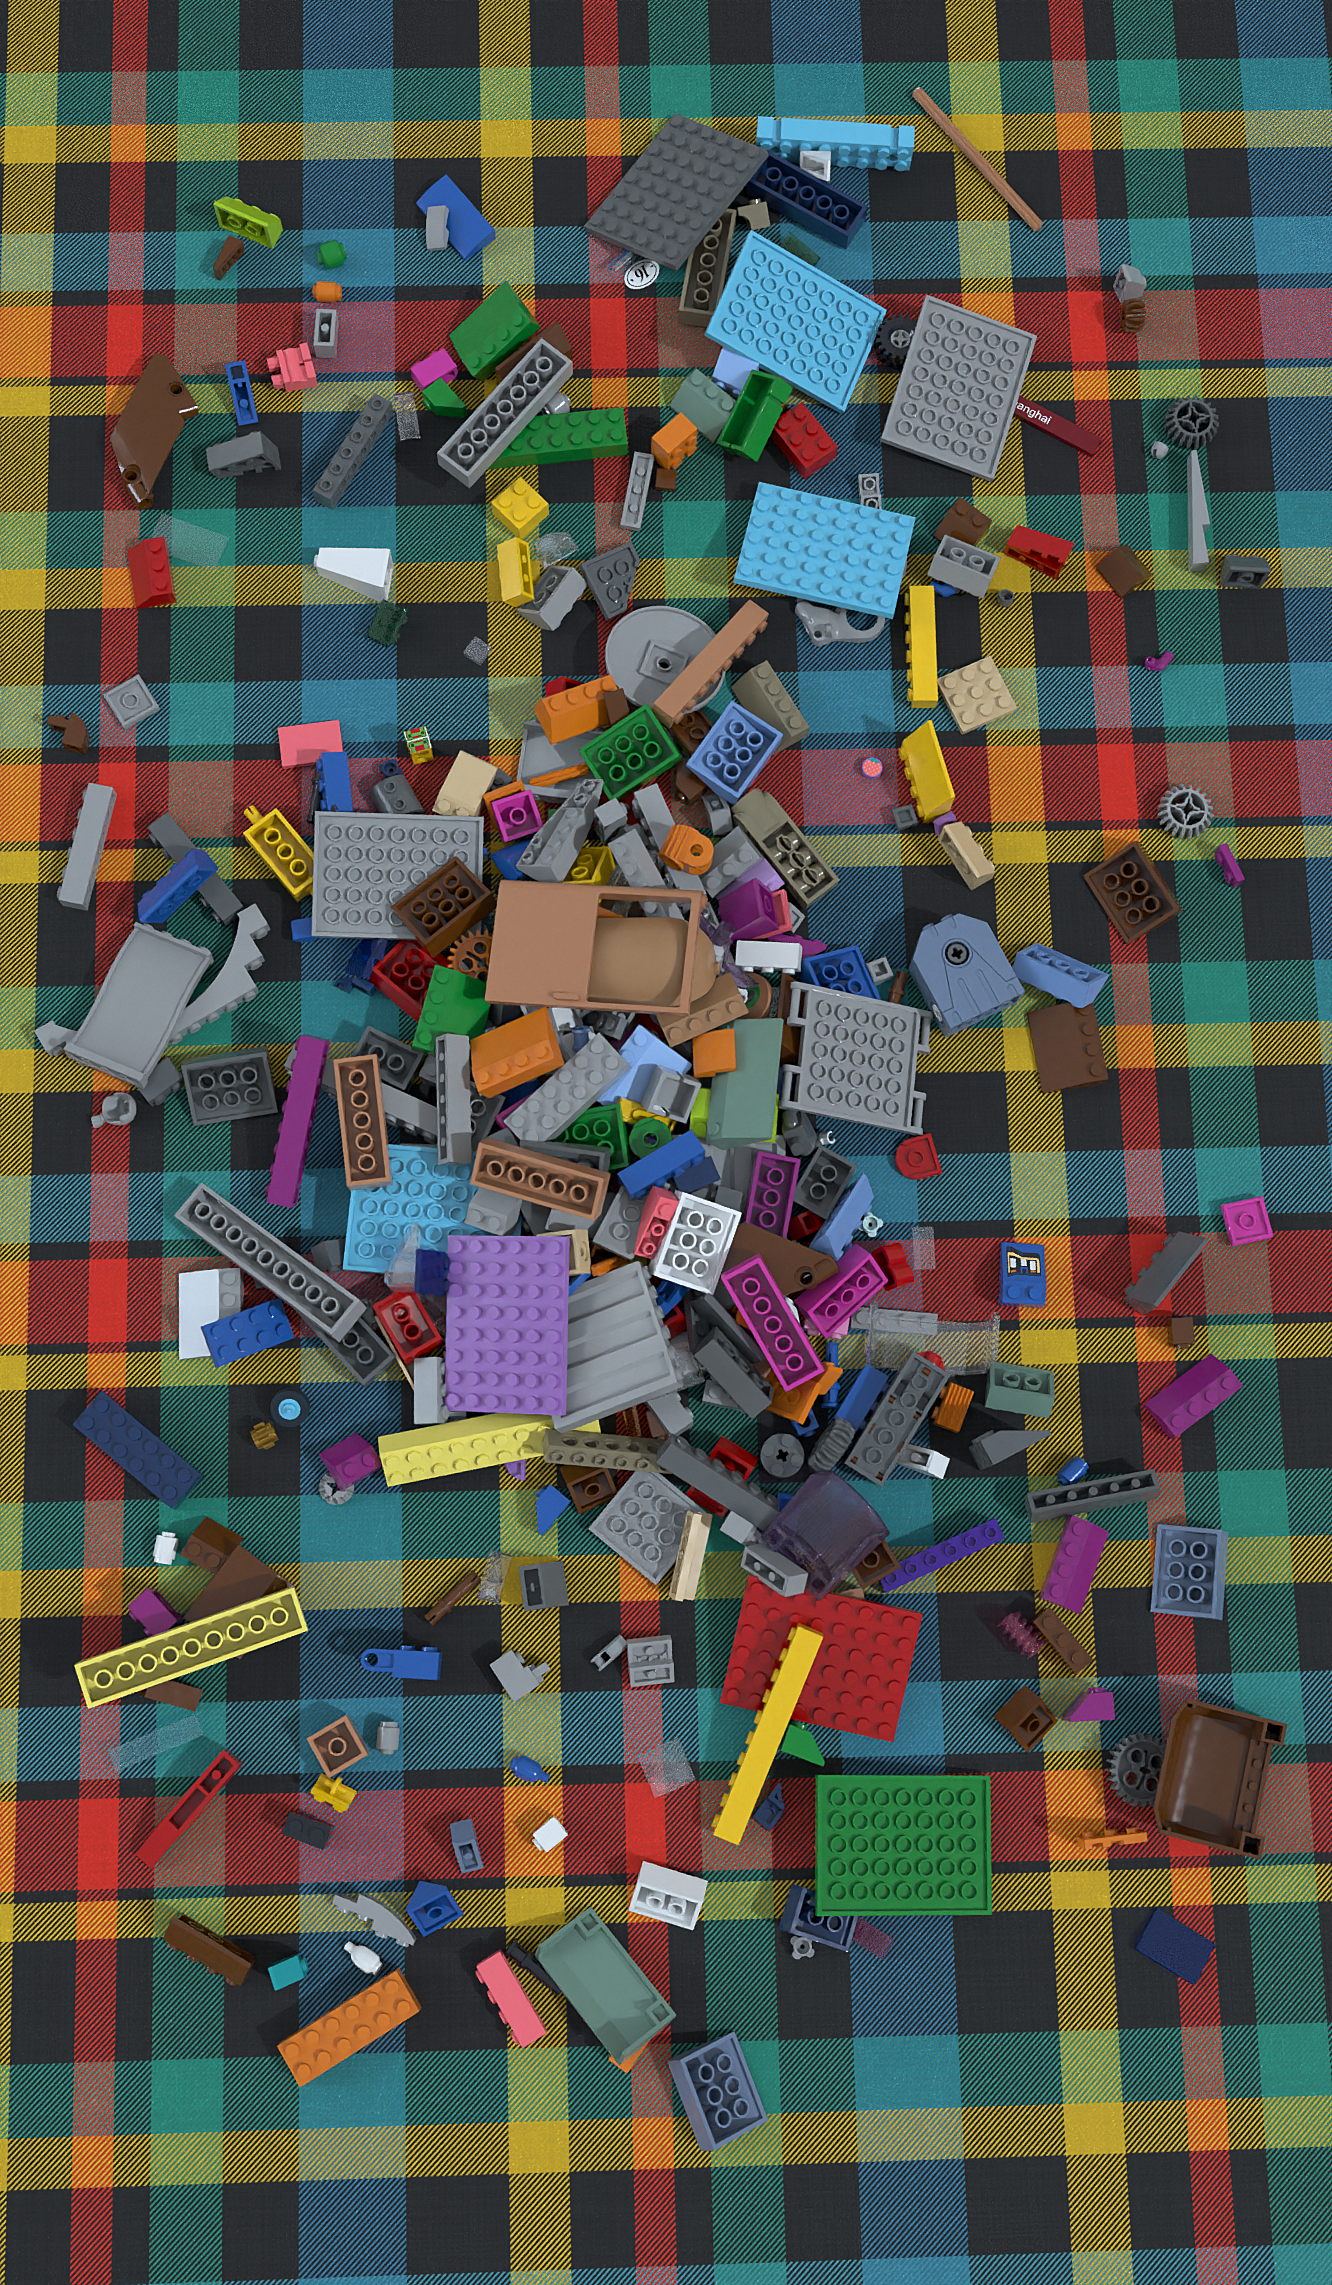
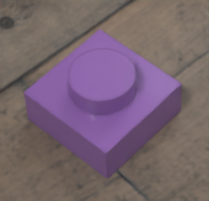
(943, 820)

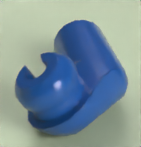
(944, 590)

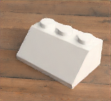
(668, 1895)

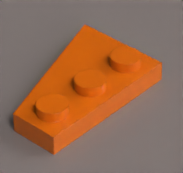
(1110, 1836)

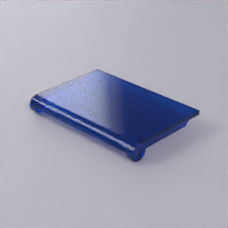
(1175, 1946)

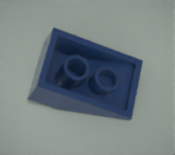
(801, 1920)

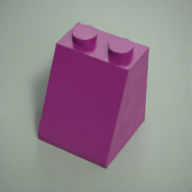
(749, 911)

